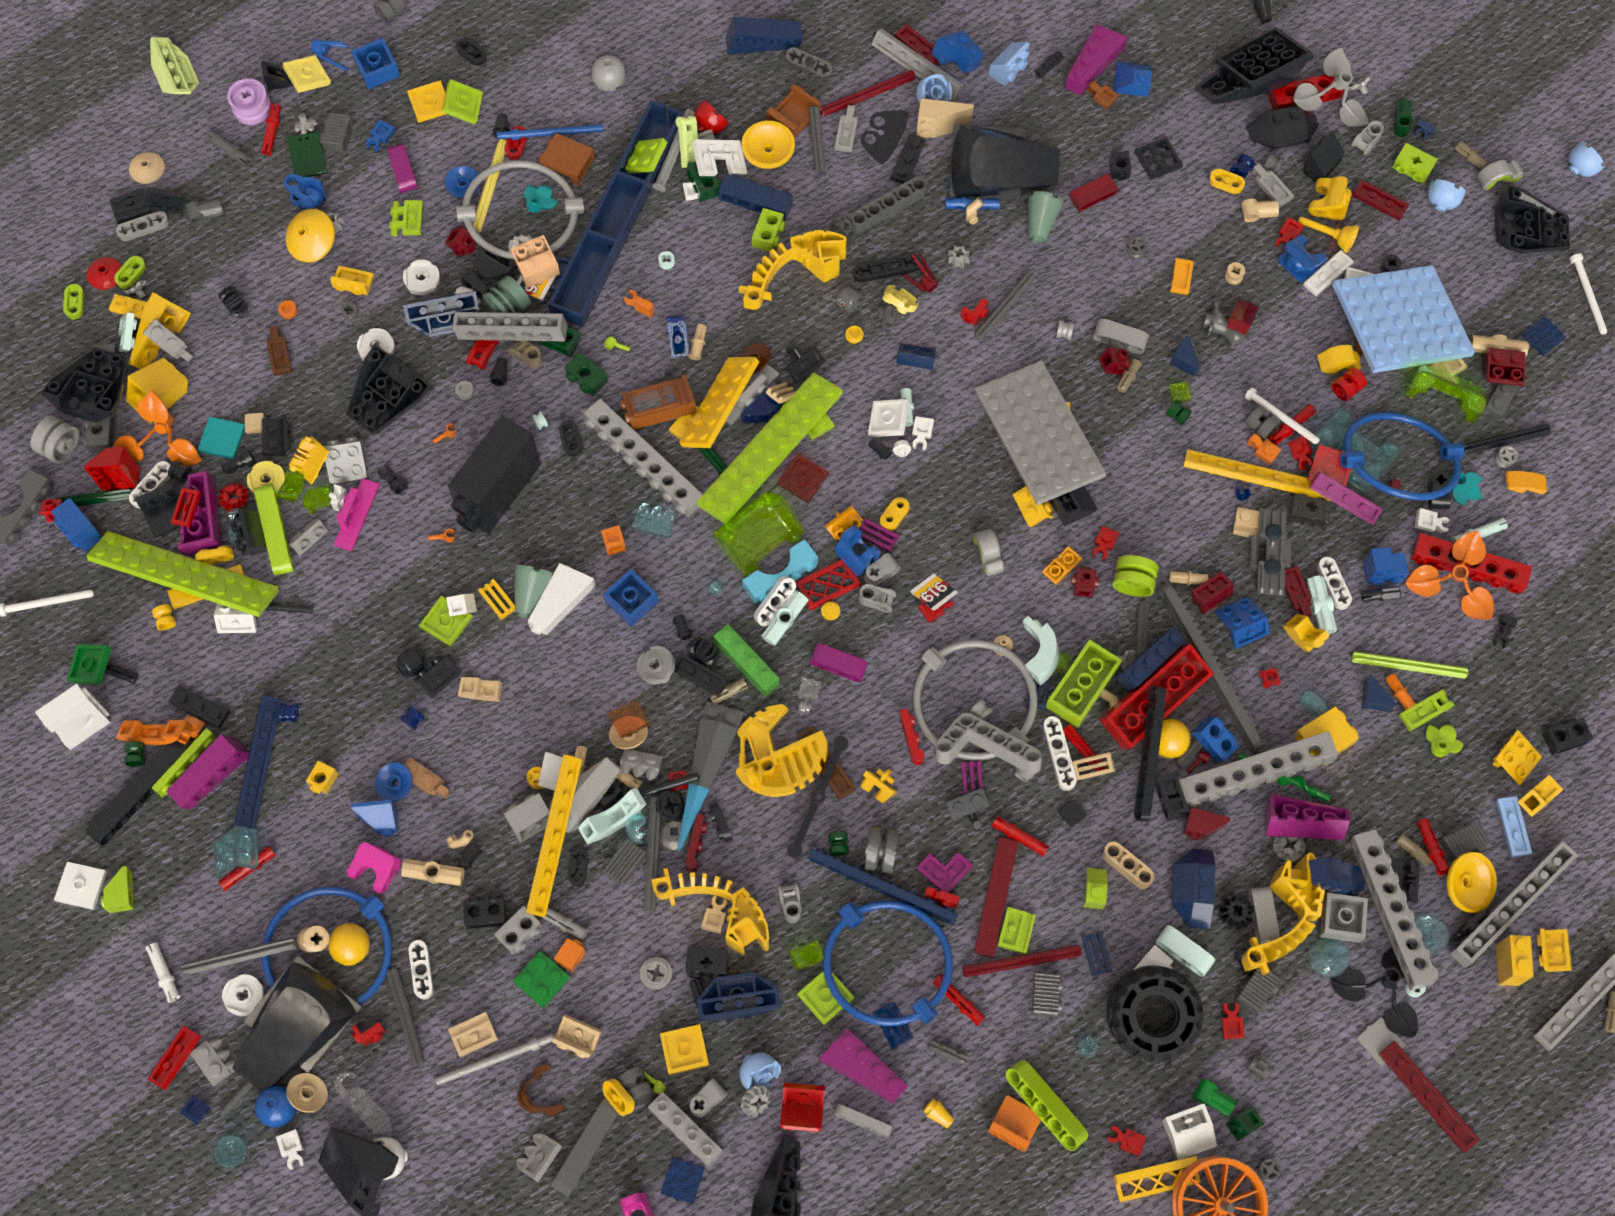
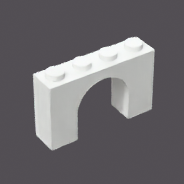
(74, 716)

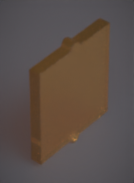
(628, 719)

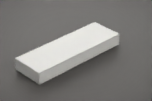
(1328, 273)

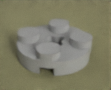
(662, 672)

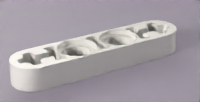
(1059, 753)

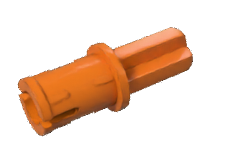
(1400, 692)

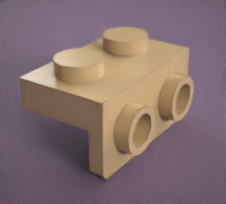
(577, 1037)

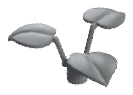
(1334, 65)

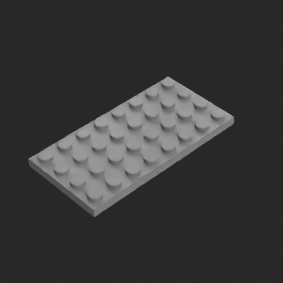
(1039, 432)

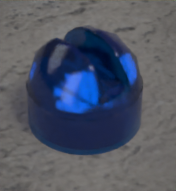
(1245, 495)

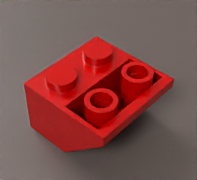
(113, 469)

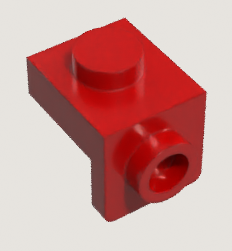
(974, 316)
(47, 506)
(373, 1034)

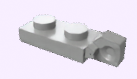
(846, 131)
(1272, 185)
(167, 340)

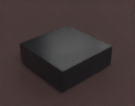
(1072, 813)

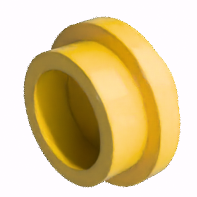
(854, 334)
(830, 611)

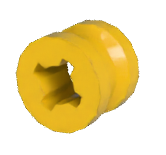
(534, 775)

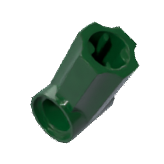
(1403, 118)

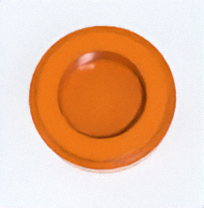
(287, 309)

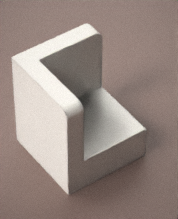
(461, 604)

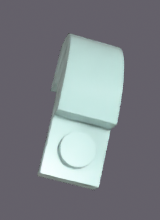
(1047, 658)
(606, 823)

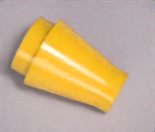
(938, 1113)

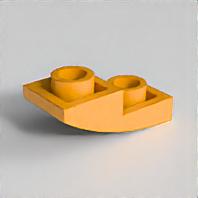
(1522, 481)
(1062, 565)

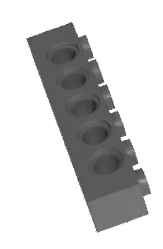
(105, 439)

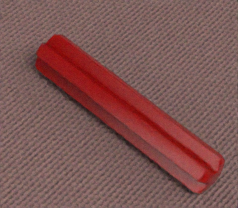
(1081, 745)

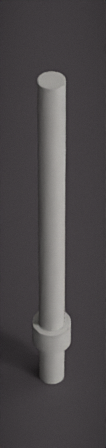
(533, 1044)

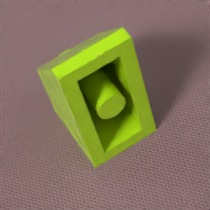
(1095, 888)
(119, 892)

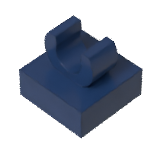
(1426, 128)

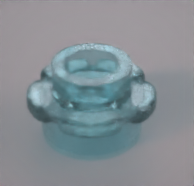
(715, 588)
(1088, 1042)

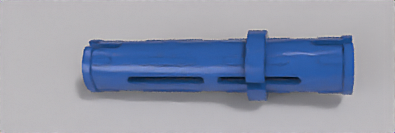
(963, 202)

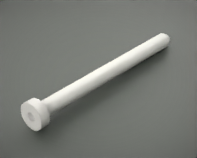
(1577, 260)
(1252, 395)
(4, 609)

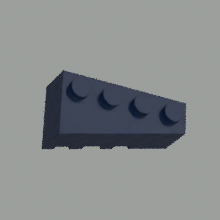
(761, 35)

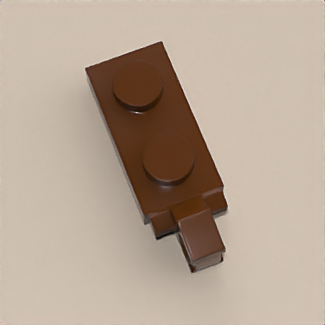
(278, 352)

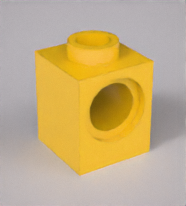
(319, 770)

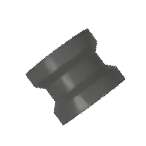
(1274, 163)
(1138, 243)
(1271, 1166)

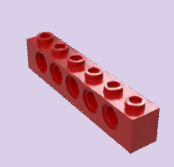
(1500, 566)

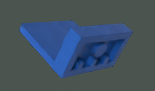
(1244, 621)

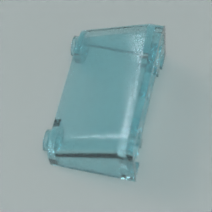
(1376, 459)

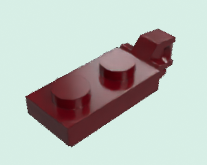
(1297, 591)

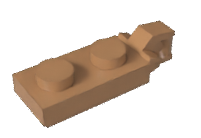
(426, 779)

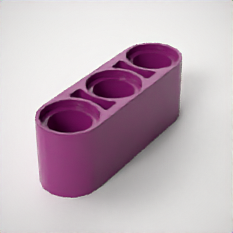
(402, 168)
(838, 662)

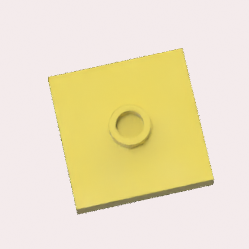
(306, 73)

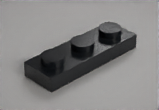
(908, 159)
(700, 675)
(199, 707)

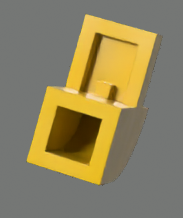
(1338, 358)
(1304, 634)
(1540, 795)

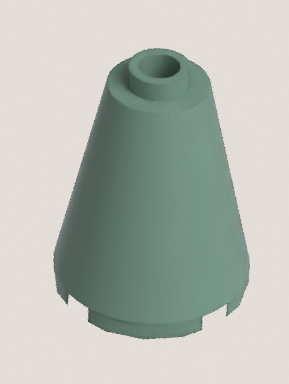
(1042, 214)
(529, 588)

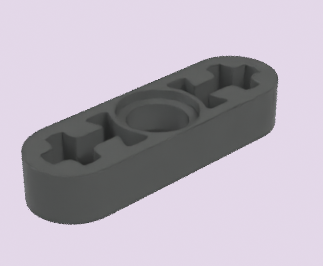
(797, 61)

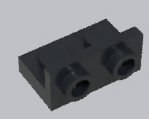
(165, 200)
(275, 436)
(437, 676)

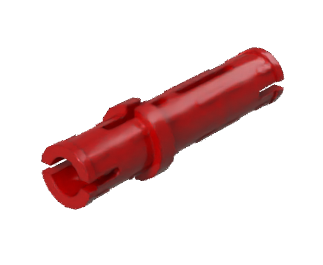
(272, 123)
(1286, 431)
(1017, 834)
(1436, 854)
(241, 872)
(966, 1007)

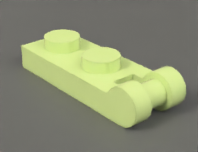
(686, 138)

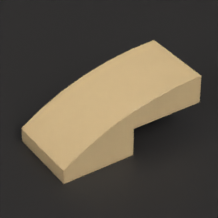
(480, 689)

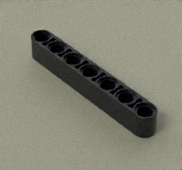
(134, 793)

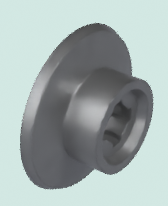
(671, 841)

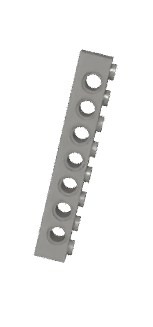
(602, 412)
(1322, 743)
(1513, 904)
(1415, 977)

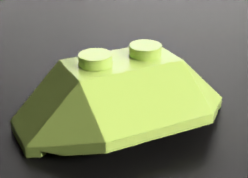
(172, 67)

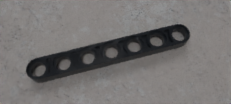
(1150, 753)

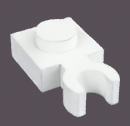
(922, 429)
(337, 497)
(1428, 521)
(289, 1146)

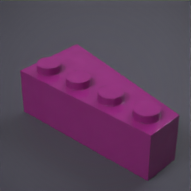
(1096, 55)
(208, 771)
(1304, 819)

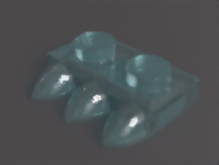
(653, 522)

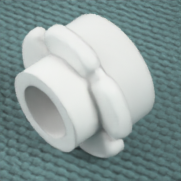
(901, 448)

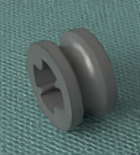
(347, 306)

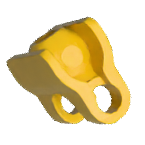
(1335, 202)

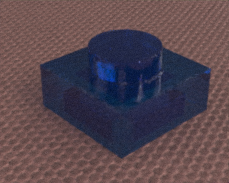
(195, 1110)

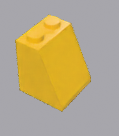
(159, 377)

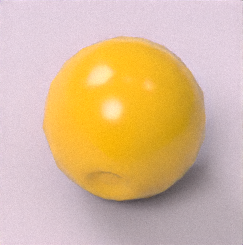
(1174, 739)
(348, 944)

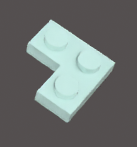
(126, 327)

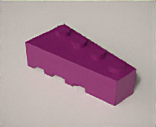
(205, 528)
(858, 1063)

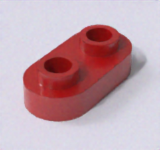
(515, 145)

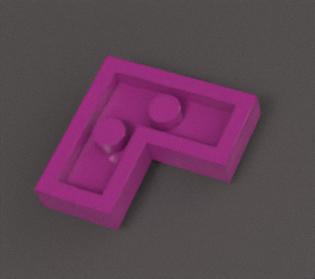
(942, 876)

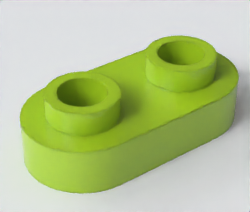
(128, 272)
(73, 303)

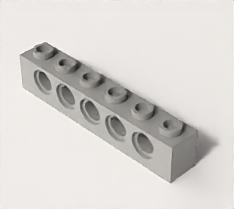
(509, 326)

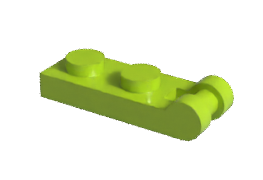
(1426, 710)

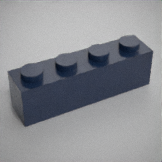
(754, 196)
(1150, 659)
(1336, 876)

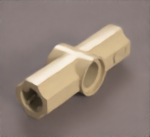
(1481, 343)
(420, 870)

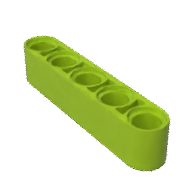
(273, 529)
(1046, 1105)

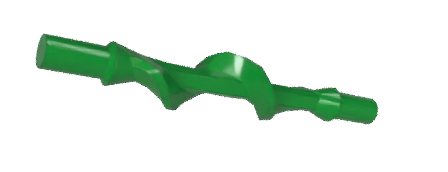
(1298, 781)

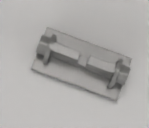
(311, 534)

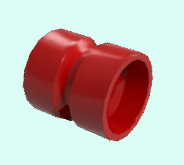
(1349, 384)

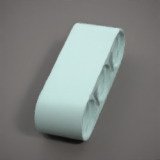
(1185, 950)

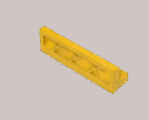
(1149, 1173)

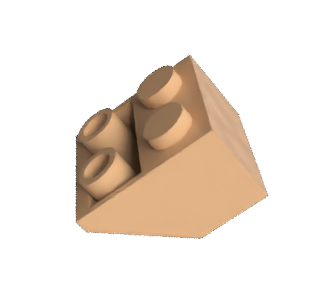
(535, 261)

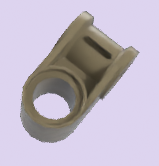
(524, 351)

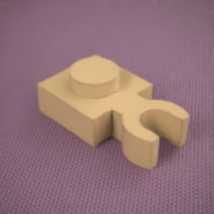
(714, 918)

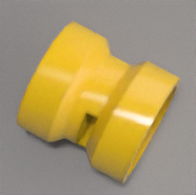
(163, 616)

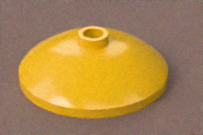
(768, 136)
(317, 237)
(1471, 882)

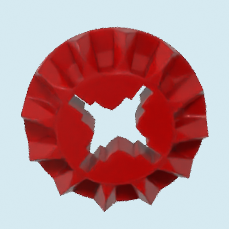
(241, 493)

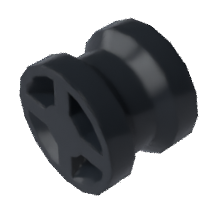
(1393, 260)
(179, 471)

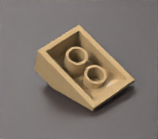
(939, 117)

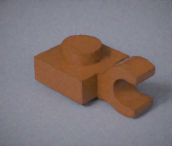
(1102, 95)

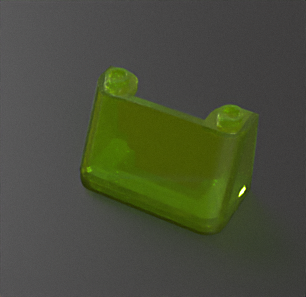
(1472, 394)
(757, 531)

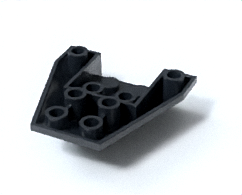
(1529, 223)
(89, 386)
(384, 391)
(357, 1168)

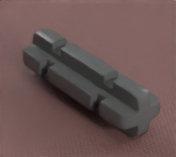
(948, 1052)

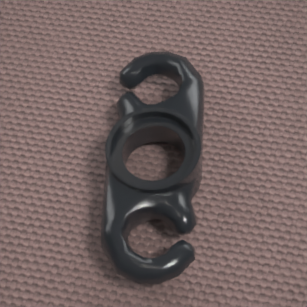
(1470, 924)

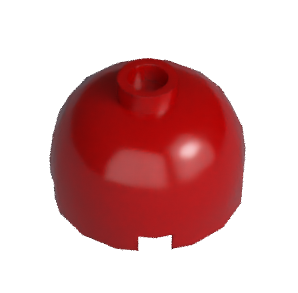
(709, 118)

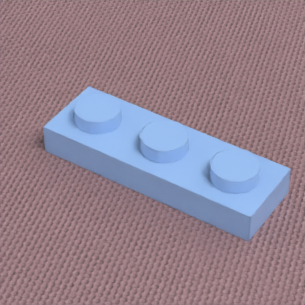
(1513, 827)

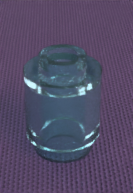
(1313, 702)

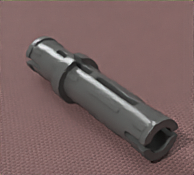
(234, 152)

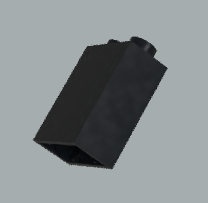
(493, 476)

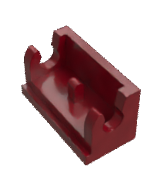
(1212, 592)

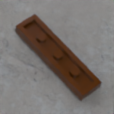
(839, 781)

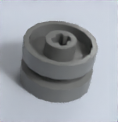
(880, 849)

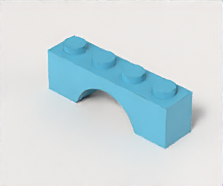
(801, 560)

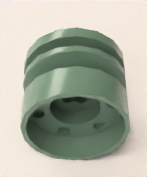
(507, 298)

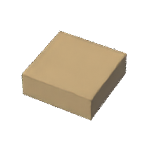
(253, 422)

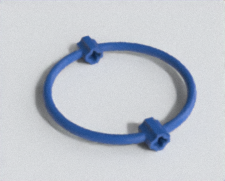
(1448, 451)
(369, 907)
(923, 1008)

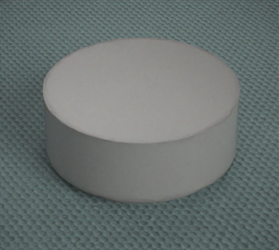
(464, 390)

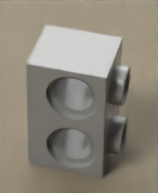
(514, 927)

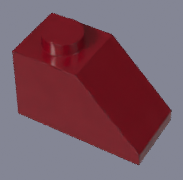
(1203, 823)

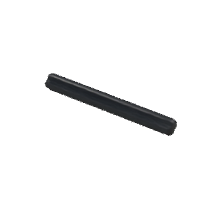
(1506, 439)

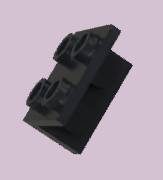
(159, 508)

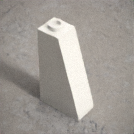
(559, 598)

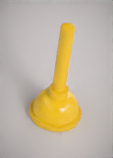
(1344, 237)

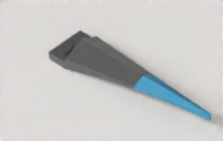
(715, 737)

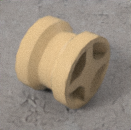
(1235, 278)

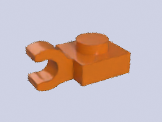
(641, 305)
(1265, 450)
(191, 729)

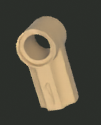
(1254, 210)

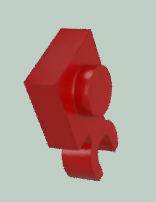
(1289, 231)
(1301, 450)
(1105, 540)
(930, 615)
(946, 899)
(1232, 1025)
(1130, 1141)

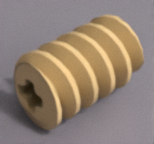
(317, 932)

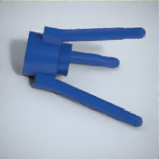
(321, 47)

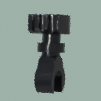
(232, 466)
(396, 484)
(1508, 622)

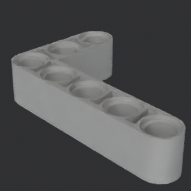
(988, 737)

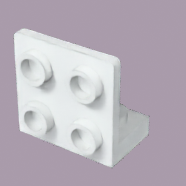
(233, 621)

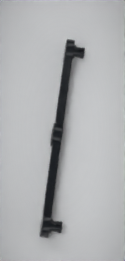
(795, 850)

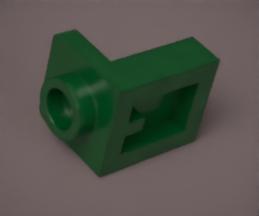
(1245, 1123)

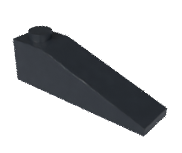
(779, 1186)

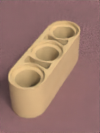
(1131, 874)

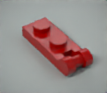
(485, 349)
(912, 738)

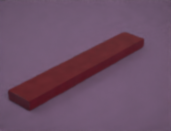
(996, 897)
(1429, 1097)

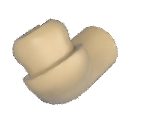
(971, 210)
(1109, 697)
(460, 842)

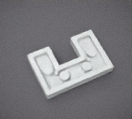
(729, 150)

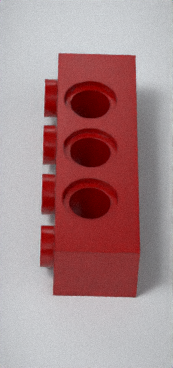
(1280, 99)

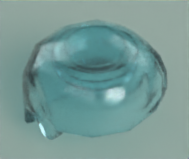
(632, 828)
(230, 1151)

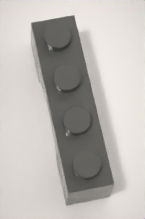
(35, 489)

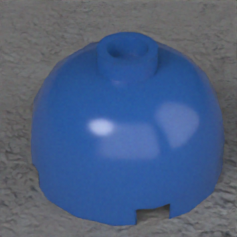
(273, 1107)

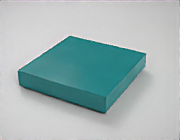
(221, 438)

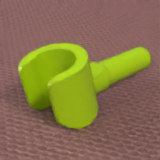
(610, 342)
(658, 1087)

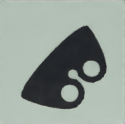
(893, 130)

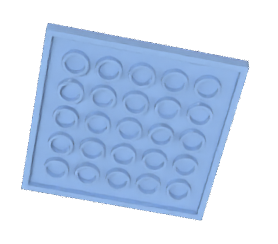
(1403, 318)

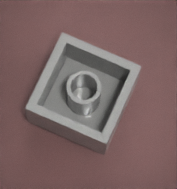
(528, 817)
(1343, 917)

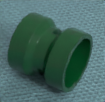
(1179, 412)
(134, 754)
(838, 843)

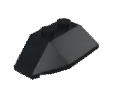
(1283, 127)

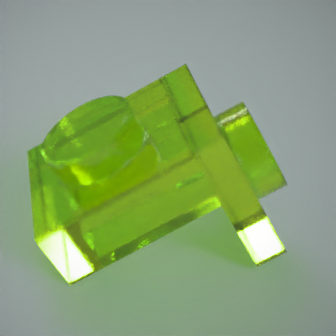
(292, 486)
(317, 498)
(806, 955)

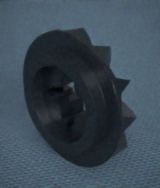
(670, 798)

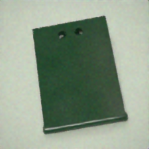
(307, 154)

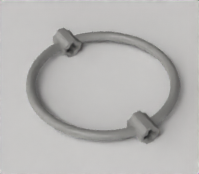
(466, 212)
(935, 660)

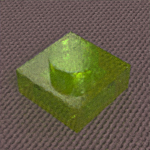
(1180, 392)
(1063, 663)

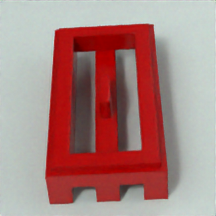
(189, 507)

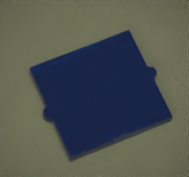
(1543, 336)
(682, 1181)

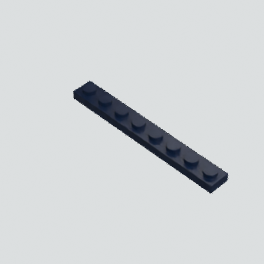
(257, 762)
(889, 889)

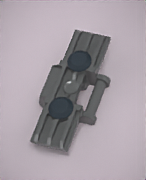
(1278, 552)

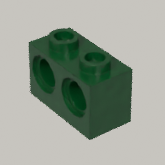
(701, 182)
(563, 347)

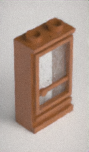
(658, 403)

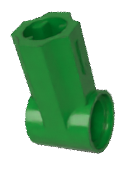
(1208, 1094)

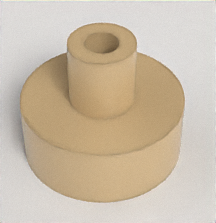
(1003, 641)

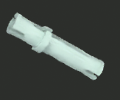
(1485, 530)

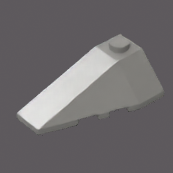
(589, 791)

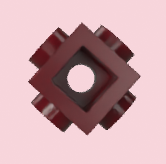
(461, 242)
(1115, 360)
(1084, 582)

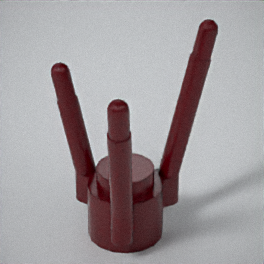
(928, 281)

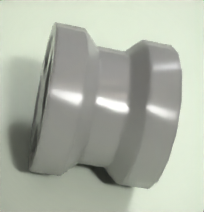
(1065, 330)
(1508, 453)
(981, 710)

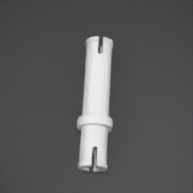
(166, 980)

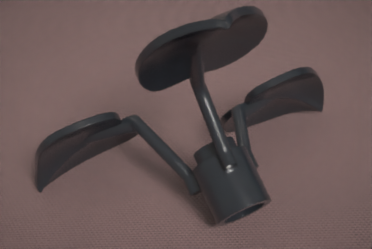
(1351, 987)

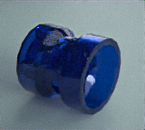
(1243, 165)

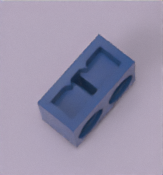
(1213, 741)

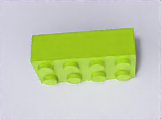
(1083, 683)

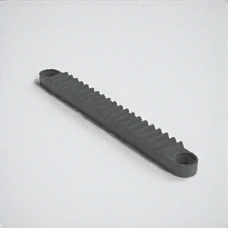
(1218, 680)

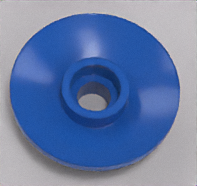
(458, 176)
(386, 778)

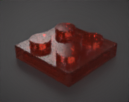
(803, 478)

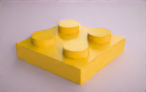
(427, 101)
(684, 1049)

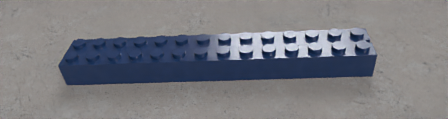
(611, 222)

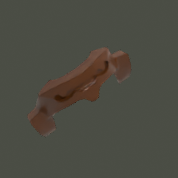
(523, 1096)

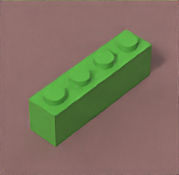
(746, 660)

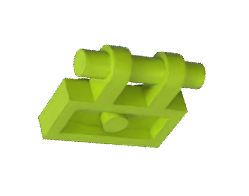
(412, 217)

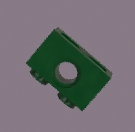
(581, 365)

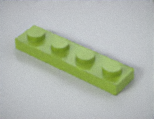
(193, 752)

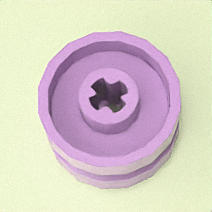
(249, 101)

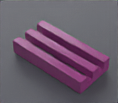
(894, 536)
(970, 765)

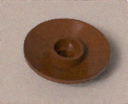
(759, 351)

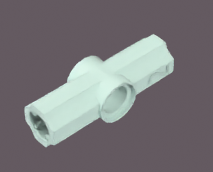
(1322, 604)
(792, 609)

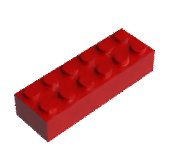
(1178, 674)

